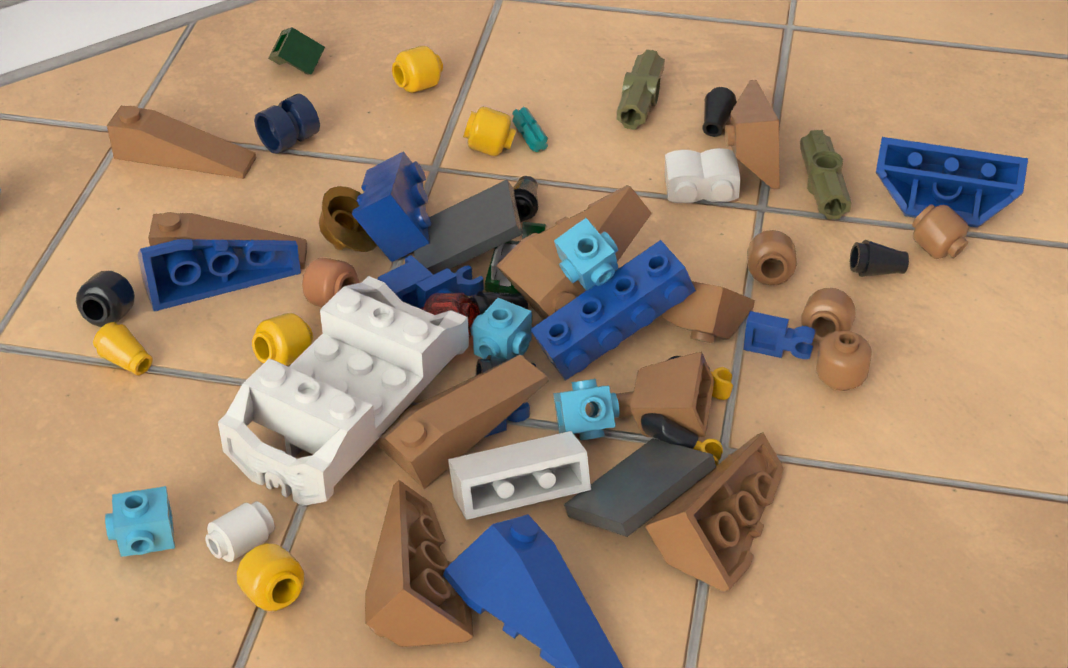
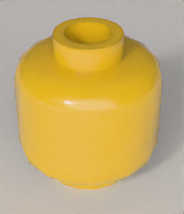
(417, 69)
(489, 131)
(282, 338)
(270, 577)

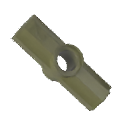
(640, 89)
(825, 174)

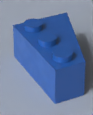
(394, 206)

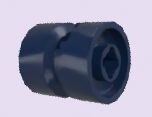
(284, 124)

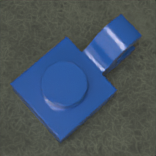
(449, 282)

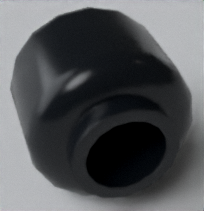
(105, 298)

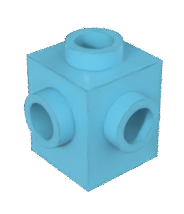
(587, 255)
(502, 330)
(572, 414)
(141, 521)

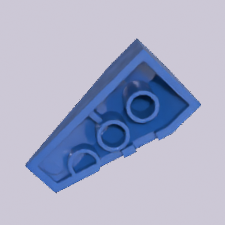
(204, 268)
(527, 586)

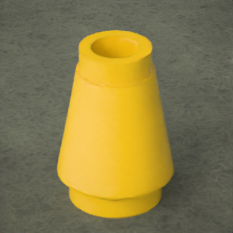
(122, 348)

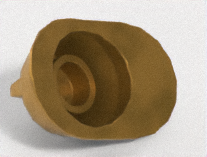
(338, 223)

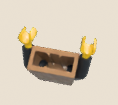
(675, 401)

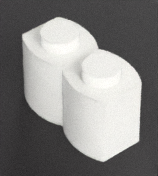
(702, 175)

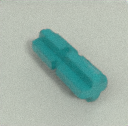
(530, 129)

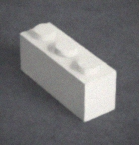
(519, 474)

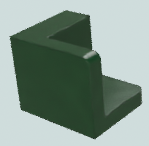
(296, 50)

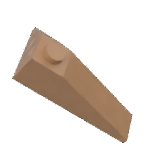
(755, 134)
(163, 141)
(175, 226)
(535, 262)
(710, 312)
(458, 418)
(716, 519)
(406, 586)

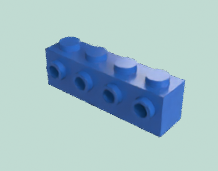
(613, 310)

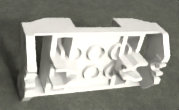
(339, 390)

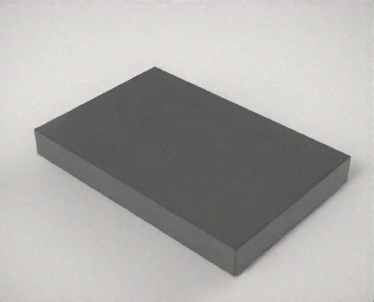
(471, 228)
(640, 486)

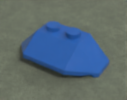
(964, 179)

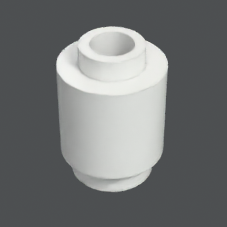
(239, 531)

